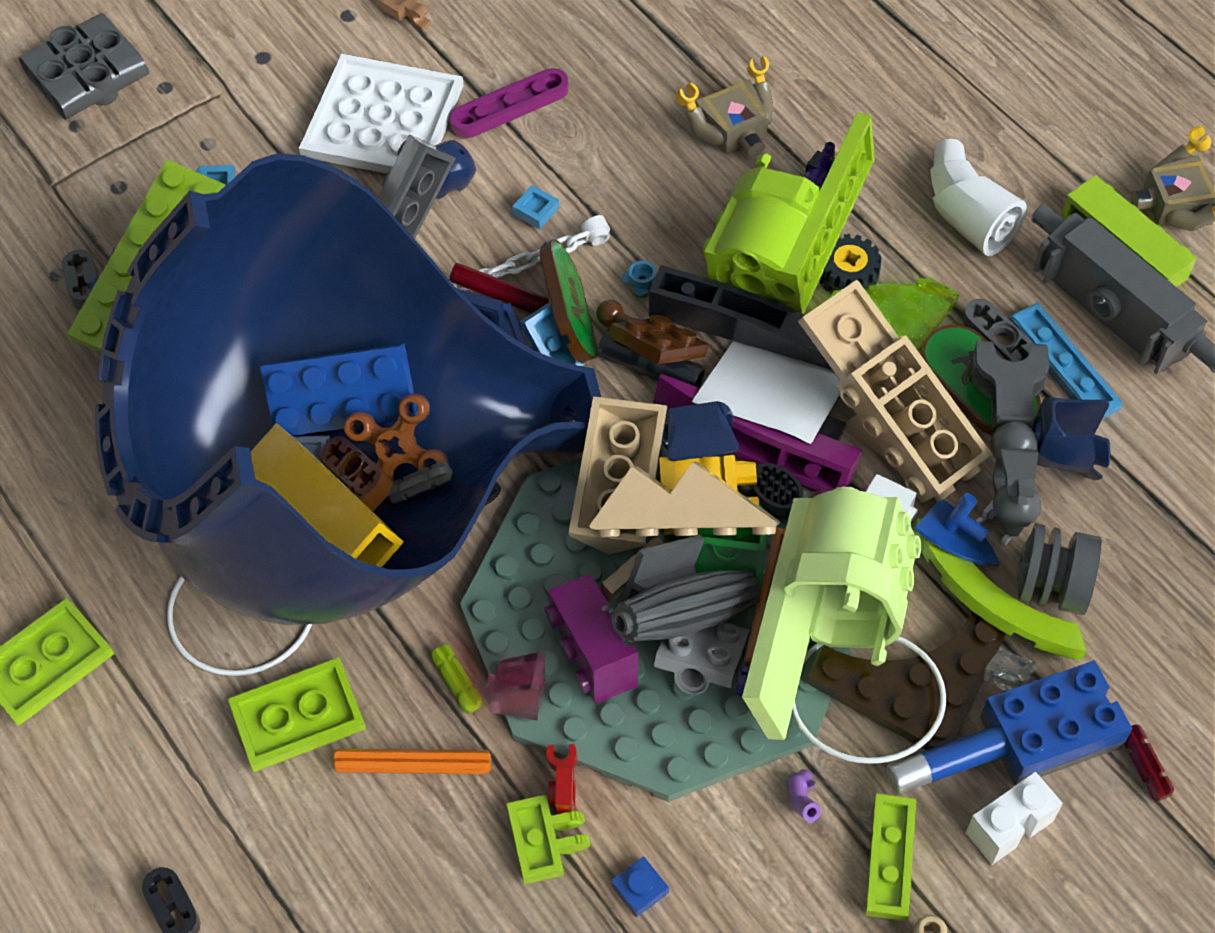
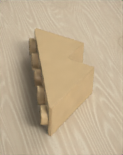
(694, 503)

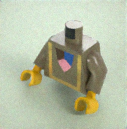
(732, 116)
(1180, 187)

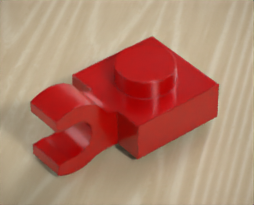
(563, 790)

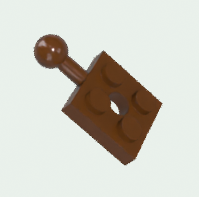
(650, 337)

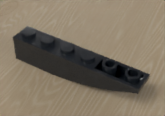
(731, 314)

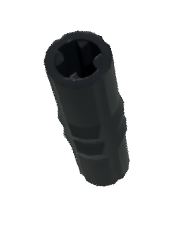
(615, 352)

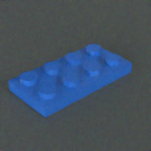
(326, 389)

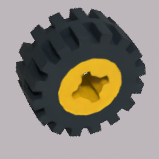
(848, 251)

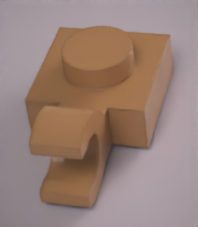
(411, 8)

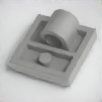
(703, 657)

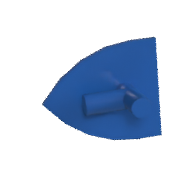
(957, 532)

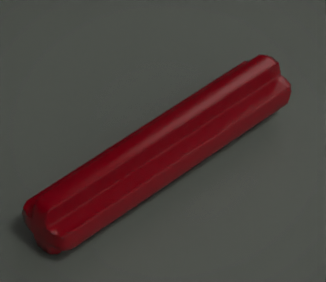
(497, 288)

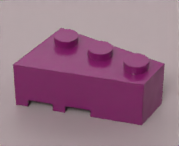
(590, 639)

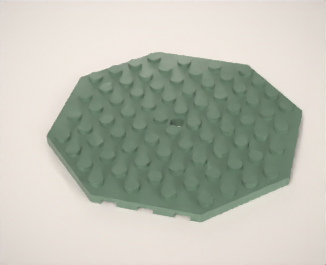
(642, 736)

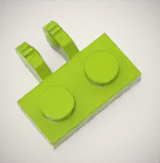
(536, 838)

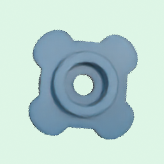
(638, 271)

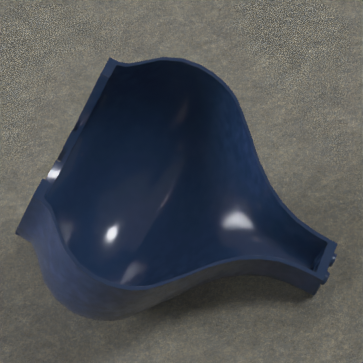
(289, 270)

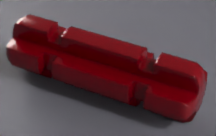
(1148, 764)

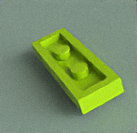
(891, 857)

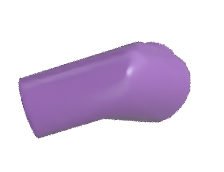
(797, 786)

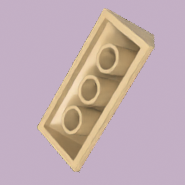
(616, 438)

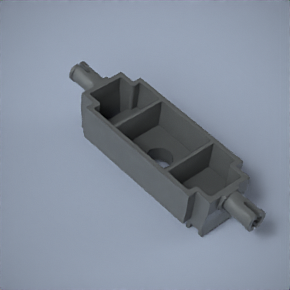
(1121, 290)

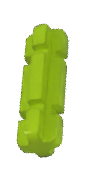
(456, 678)

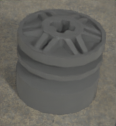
(1059, 569)

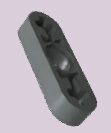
(998, 324)

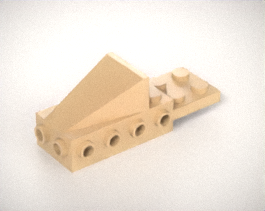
(895, 394)

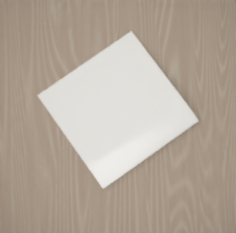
(772, 390)

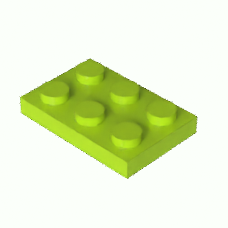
(48, 660)
(296, 714)

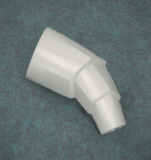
(973, 203)

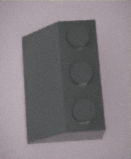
(415, 182)

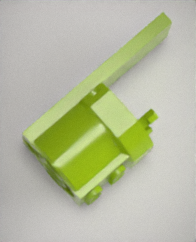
(784, 228)

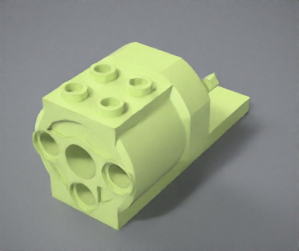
(836, 581)

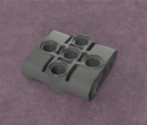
(83, 65)

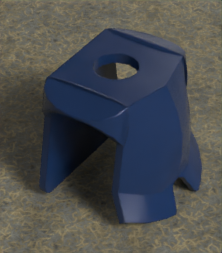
(699, 431)
(1068, 436)

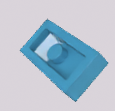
(545, 337)

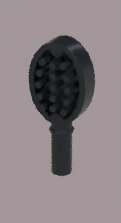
(776, 489)

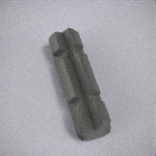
(420, 482)

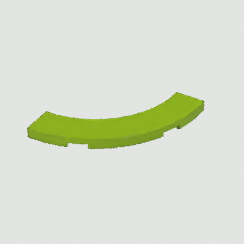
(1000, 608)

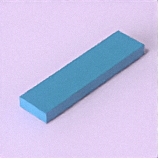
(1066, 362)

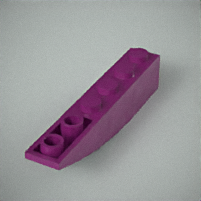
(818, 465)

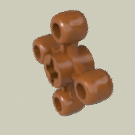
(403, 429)

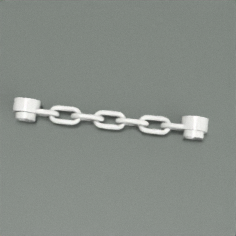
(593, 230)

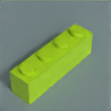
(1131, 227)

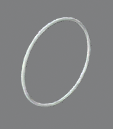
(216, 670)
(871, 760)

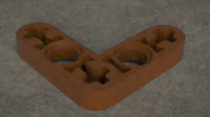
(357, 482)

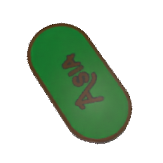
(568, 301)
(950, 357)

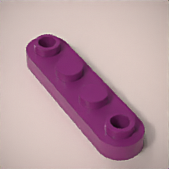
(509, 103)

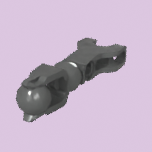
(1013, 443)

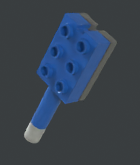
(1030, 729)

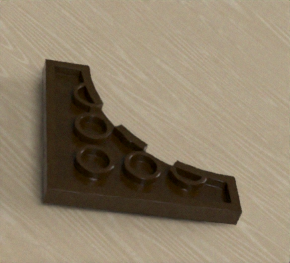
(905, 691)

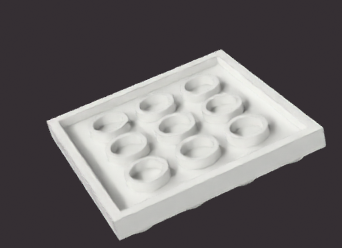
(374, 109)

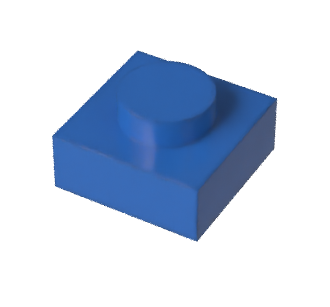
(640, 886)

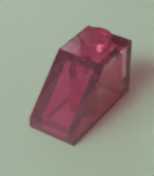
(518, 686)

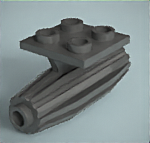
(672, 600)

